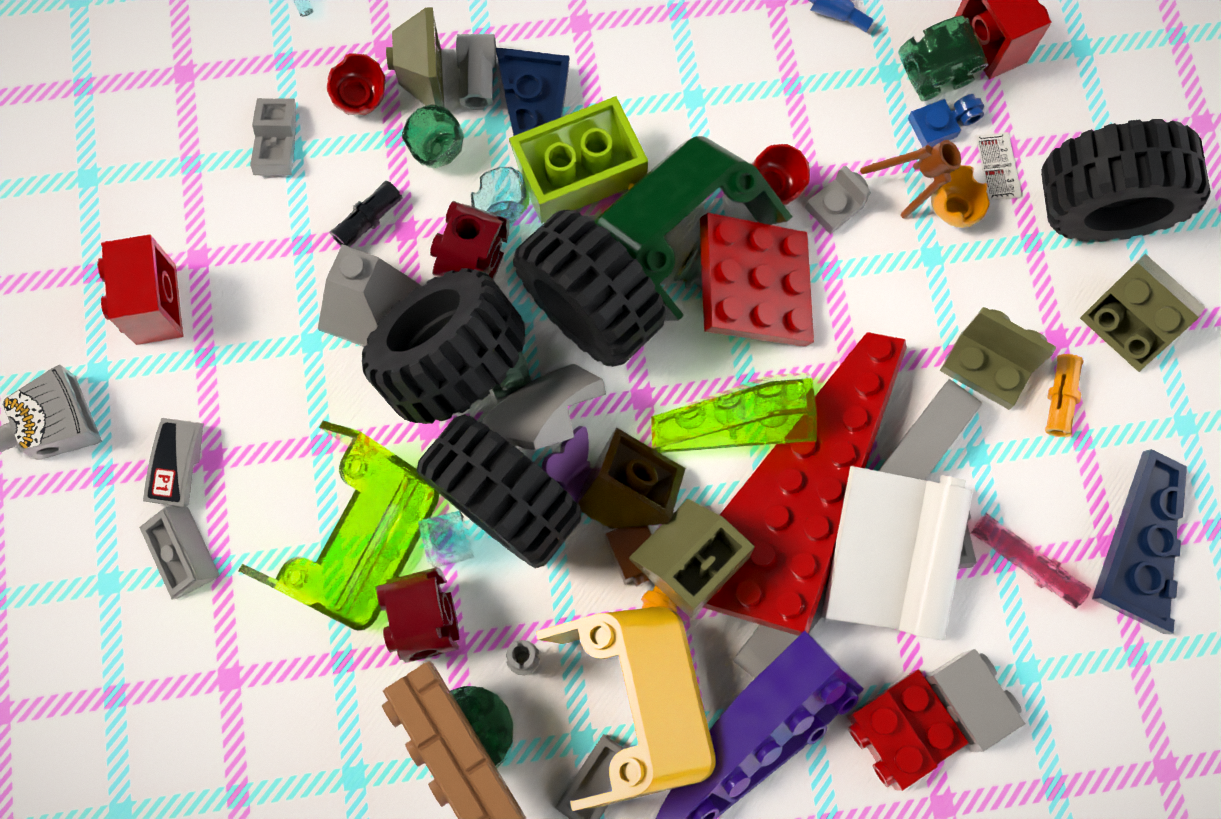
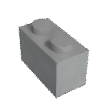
(976, 699)

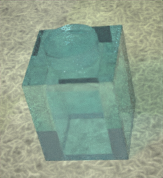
(446, 539)

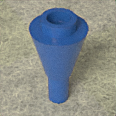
(843, 11)

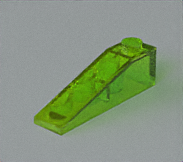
(751, 414)

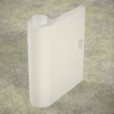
(898, 552)

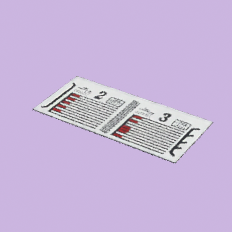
(998, 166)

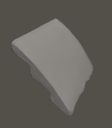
(539, 410)

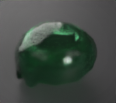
(433, 136)

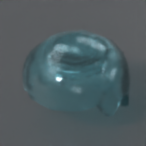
(502, 193)

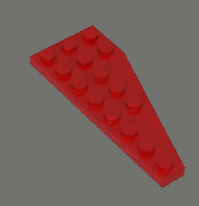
(798, 494)

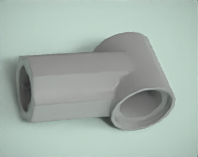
(476, 62)

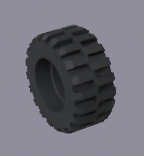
(1125, 180)
(590, 287)
(444, 346)
(500, 490)

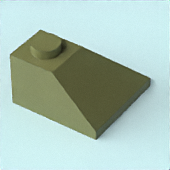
(418, 57)

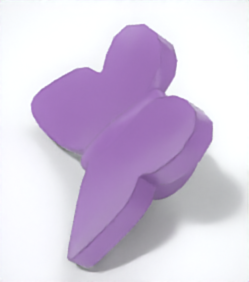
(570, 464)

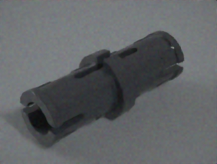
(366, 214)

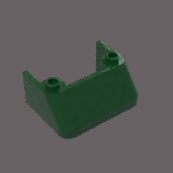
(672, 193)

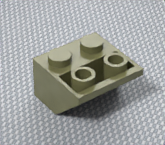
(1143, 313)
(692, 556)

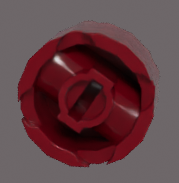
(470, 241)
(418, 615)

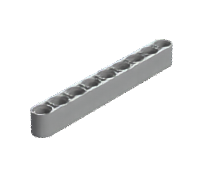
(913, 458)

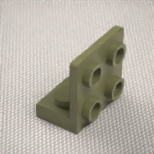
(996, 356)

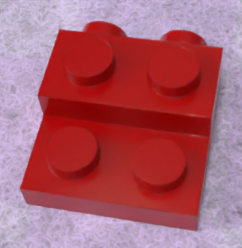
(905, 731)

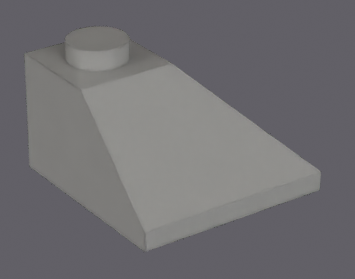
(359, 294)

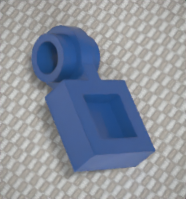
(938, 123)

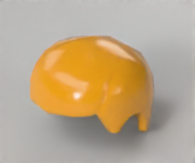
(961, 200)

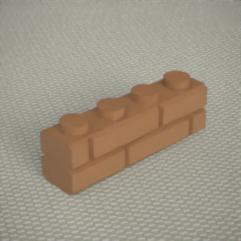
(448, 747)

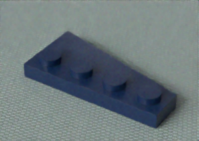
(1145, 543)

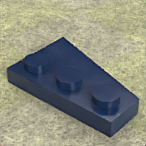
(533, 86)

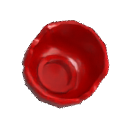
(356, 84)
(784, 170)

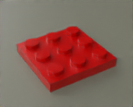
(755, 280)

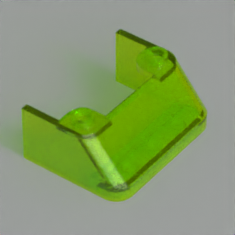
(369, 538)

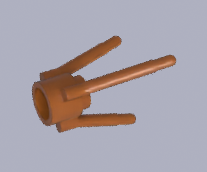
(933, 162)

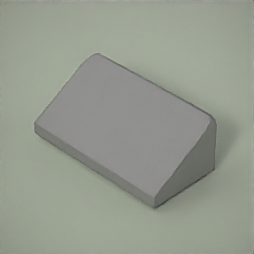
(178, 550)

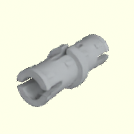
(515, 649)

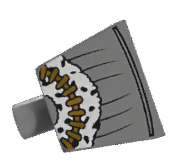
(48, 417)

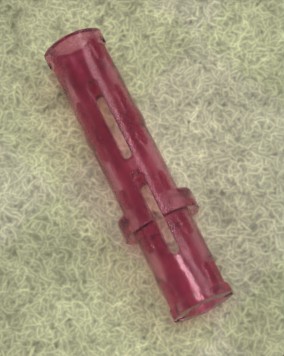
(1043, 570)

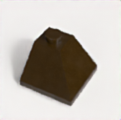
(631, 484)

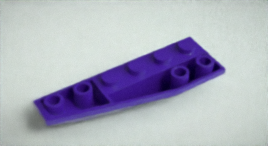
(767, 727)

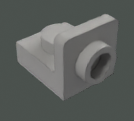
(839, 200)

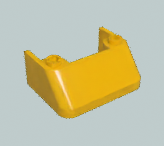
(662, 697)

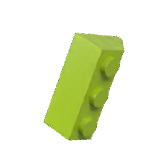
(579, 158)

